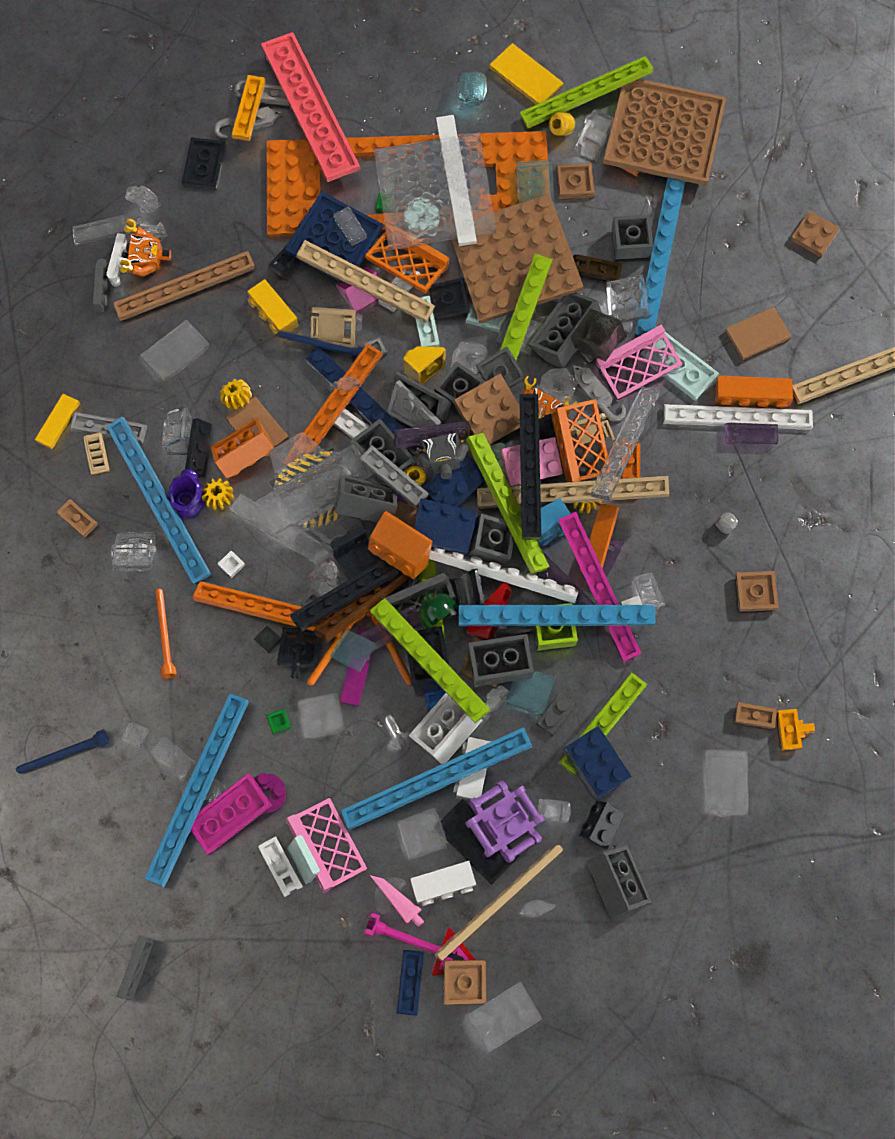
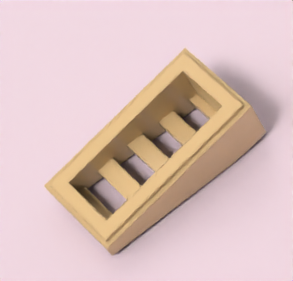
(92, 442)

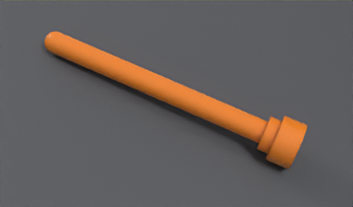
(394, 654)
(326, 658)
(168, 669)

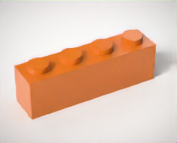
(753, 391)

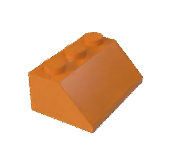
(242, 448)
(400, 545)

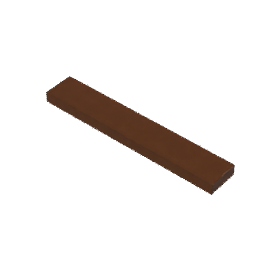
(357, 608)

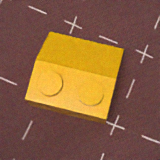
(424, 363)

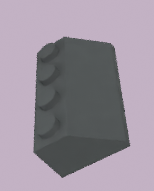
(554, 336)

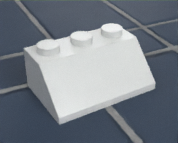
(443, 729)

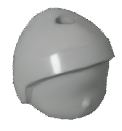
(726, 523)

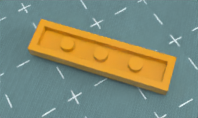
(248, 108)

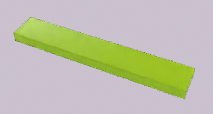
(612, 710)

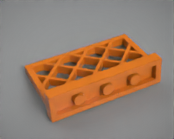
(427, 254)
(565, 443)

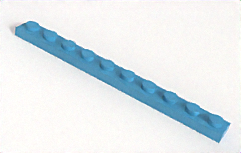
(661, 252)
(158, 500)
(557, 615)
(436, 778)
(196, 790)

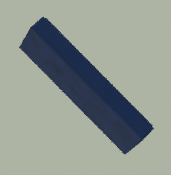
(410, 982)

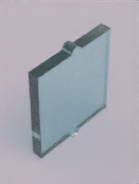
(353, 650)

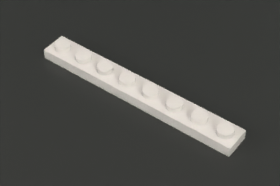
(510, 575)

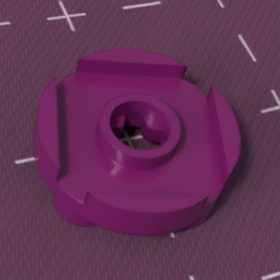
(277, 790)

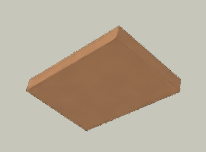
(758, 333)
(253, 410)

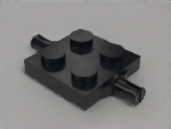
(298, 649)

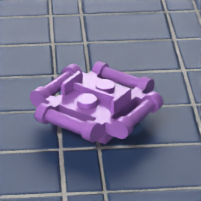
(504, 821)

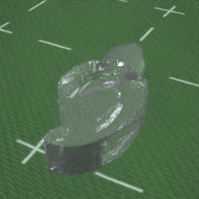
(345, 383)
(538, 907)

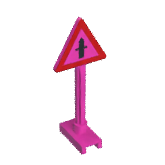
(380, 928)

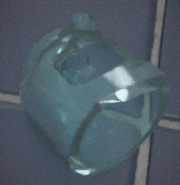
(472, 88)

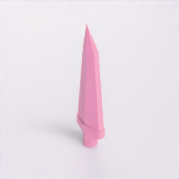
(404, 906)

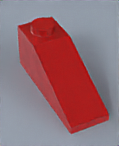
(499, 597)

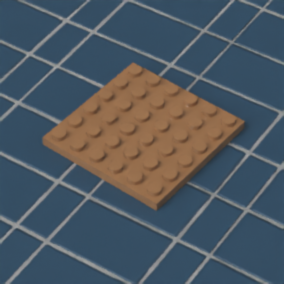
(665, 131)
(501, 260)

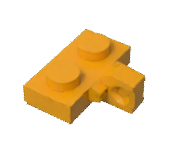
(792, 729)

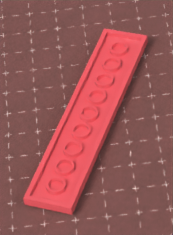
(310, 107)

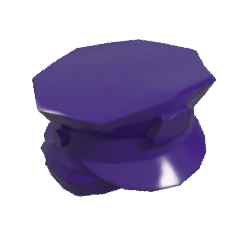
(186, 494)

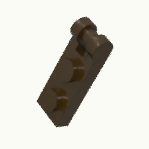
(598, 268)

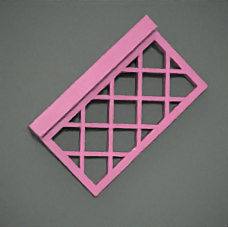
(631, 348)
(323, 877)

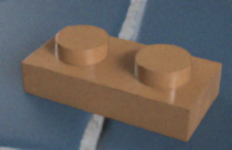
(77, 518)
(755, 715)

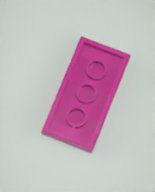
(229, 813)

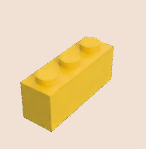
(272, 308)

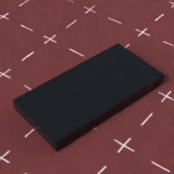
(468, 845)

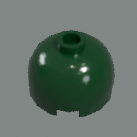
(435, 608)

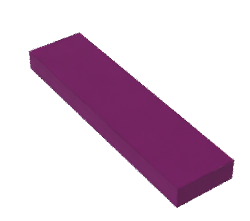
(355, 681)

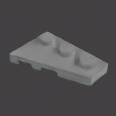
(409, 408)

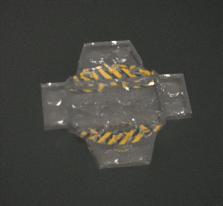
(309, 487)

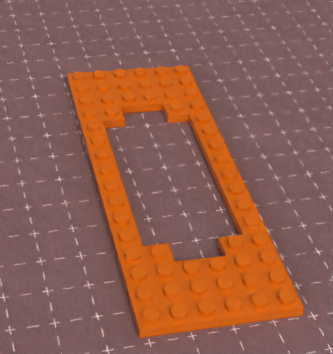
(295, 173)

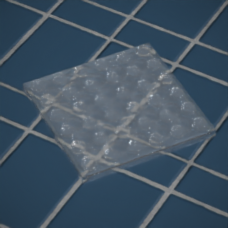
(434, 190)

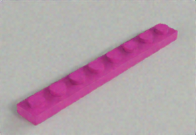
(597, 581)

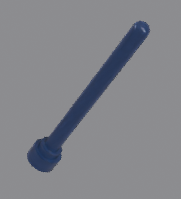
(353, 352)
(100, 738)

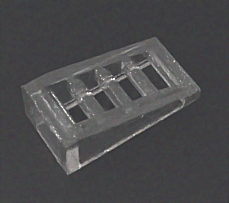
(660, 602)

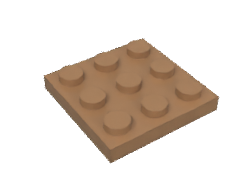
(490, 409)

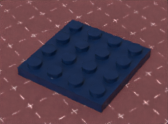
(323, 231)

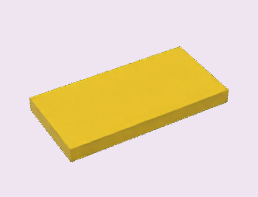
(526, 75)

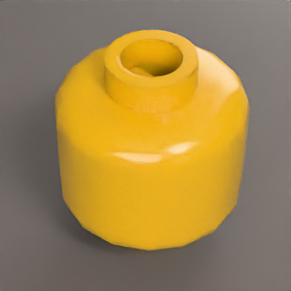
(561, 124)
(417, 474)

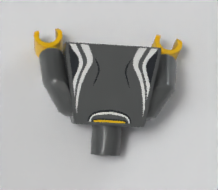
(443, 454)

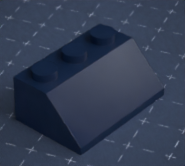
(445, 525)

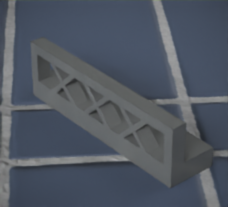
(420, 590)

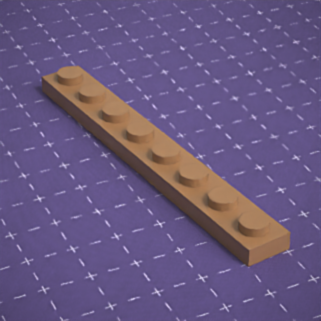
(184, 285)

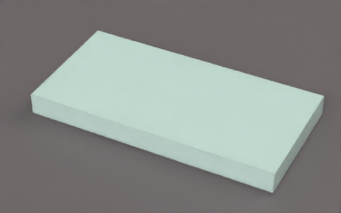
(691, 377)

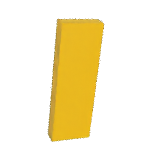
(57, 421)

